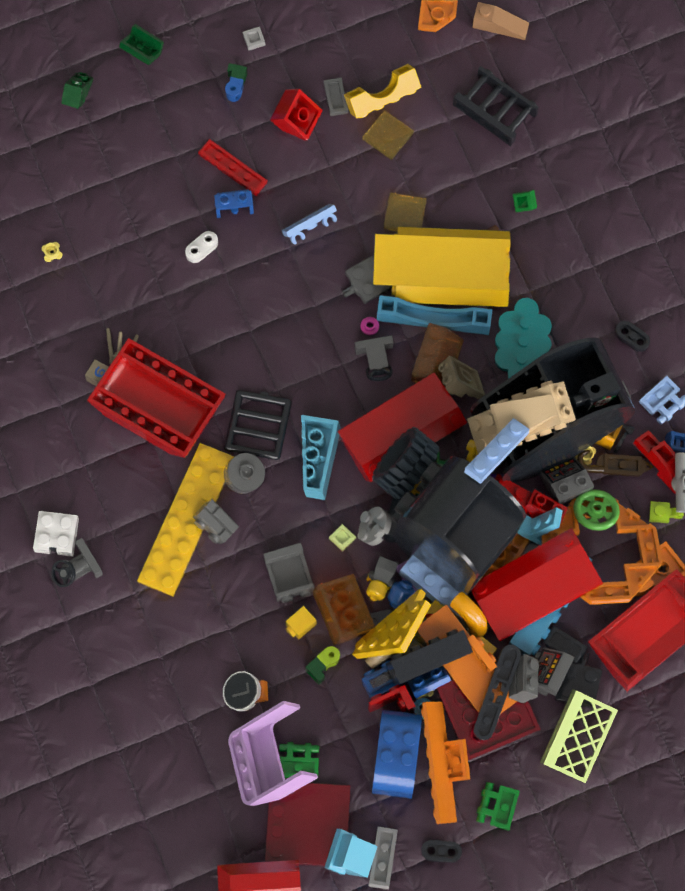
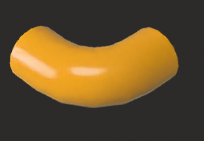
(471, 614)

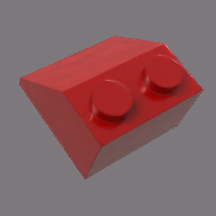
(296, 114)

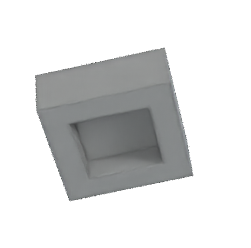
(253, 38)

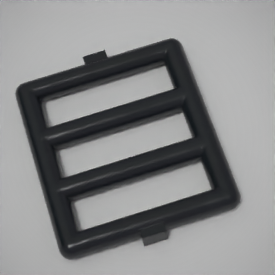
(282, 420)

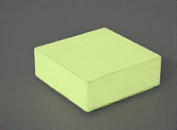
(342, 537)

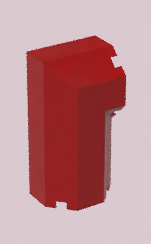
(260, 876)

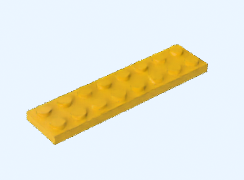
(179, 533)

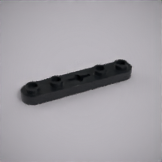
(489, 710)

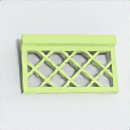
(562, 730)

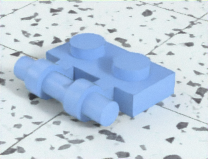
(659, 396)

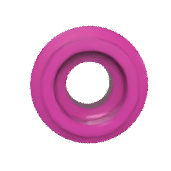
(369, 331)

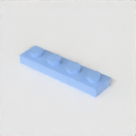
(496, 450)

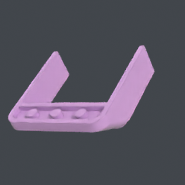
(258, 760)

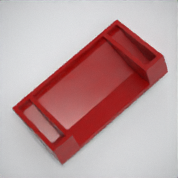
(421, 406)
(536, 584)
(644, 633)

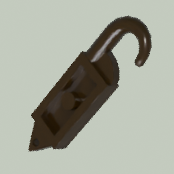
(616, 464)

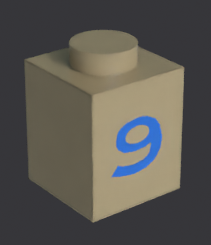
(96, 372)

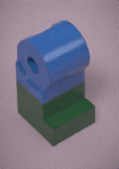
(237, 81)

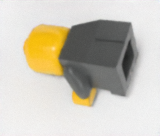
(381, 579)

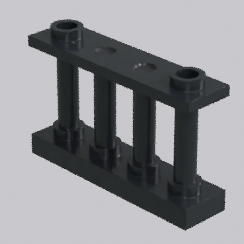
(492, 123)

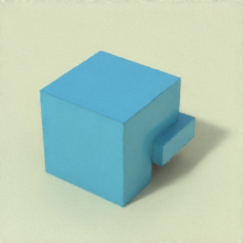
(350, 855)

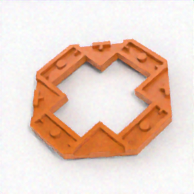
(636, 573)

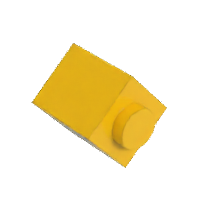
(300, 623)

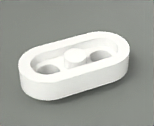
(203, 247)

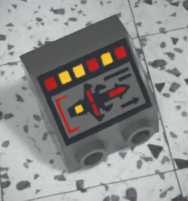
(566, 480)
(552, 670)

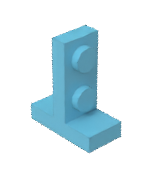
(536, 527)

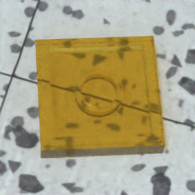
(388, 135)
(404, 211)

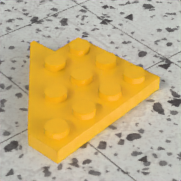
(396, 630)

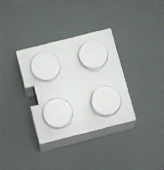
(56, 533)

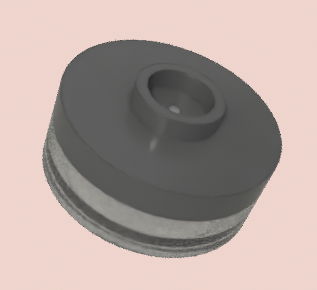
(244, 473)

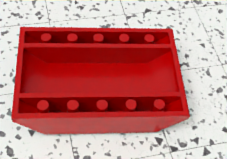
(155, 399)

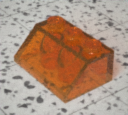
(435, 348)
(343, 609)

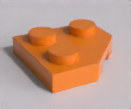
(436, 14)

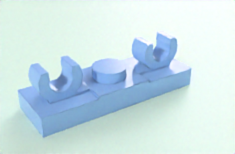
(310, 222)

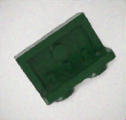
(142, 45)

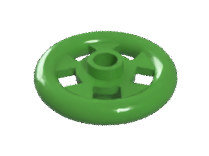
(593, 523)

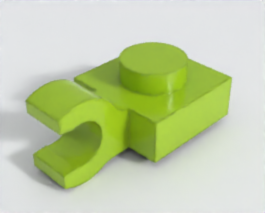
(661, 512)

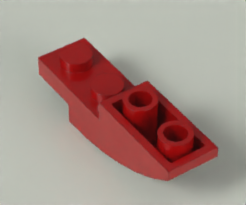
(659, 455)
(532, 503)

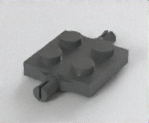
(361, 281)

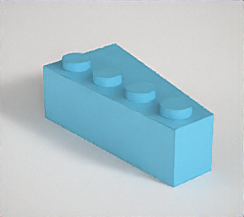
(318, 453)

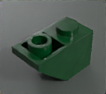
(76, 90)

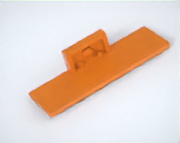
(469, 672)
(446, 759)

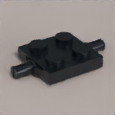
(582, 679)

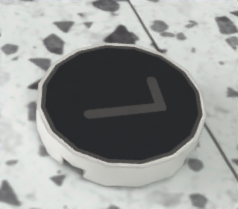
(241, 691)

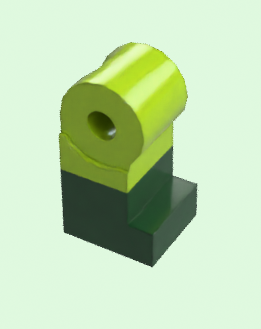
(327, 658)

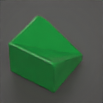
(524, 201)

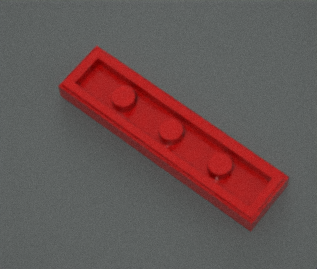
(232, 167)

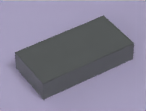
(335, 96)

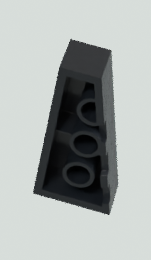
(429, 657)

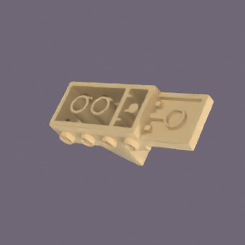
(537, 410)

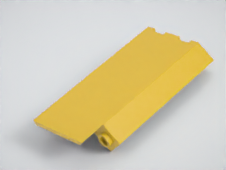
(445, 266)

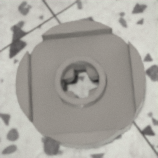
(374, 525)

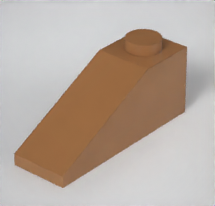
(499, 21)

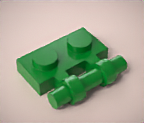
(292, 765)
(503, 809)

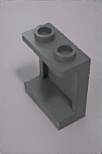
(289, 573)

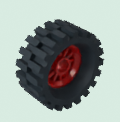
(405, 462)

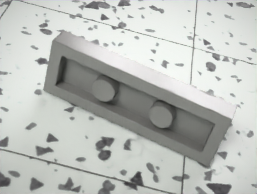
(383, 858)

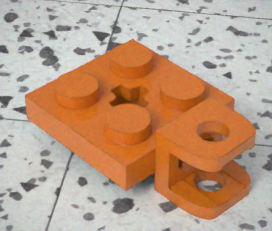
(672, 563)

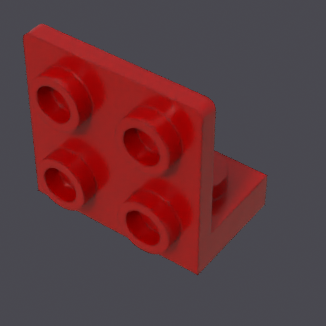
(395, 693)

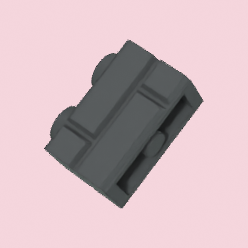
(215, 522)
(525, 681)

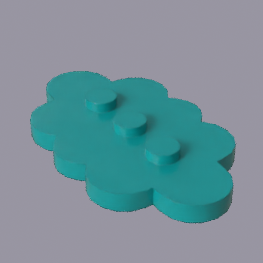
(521, 337)

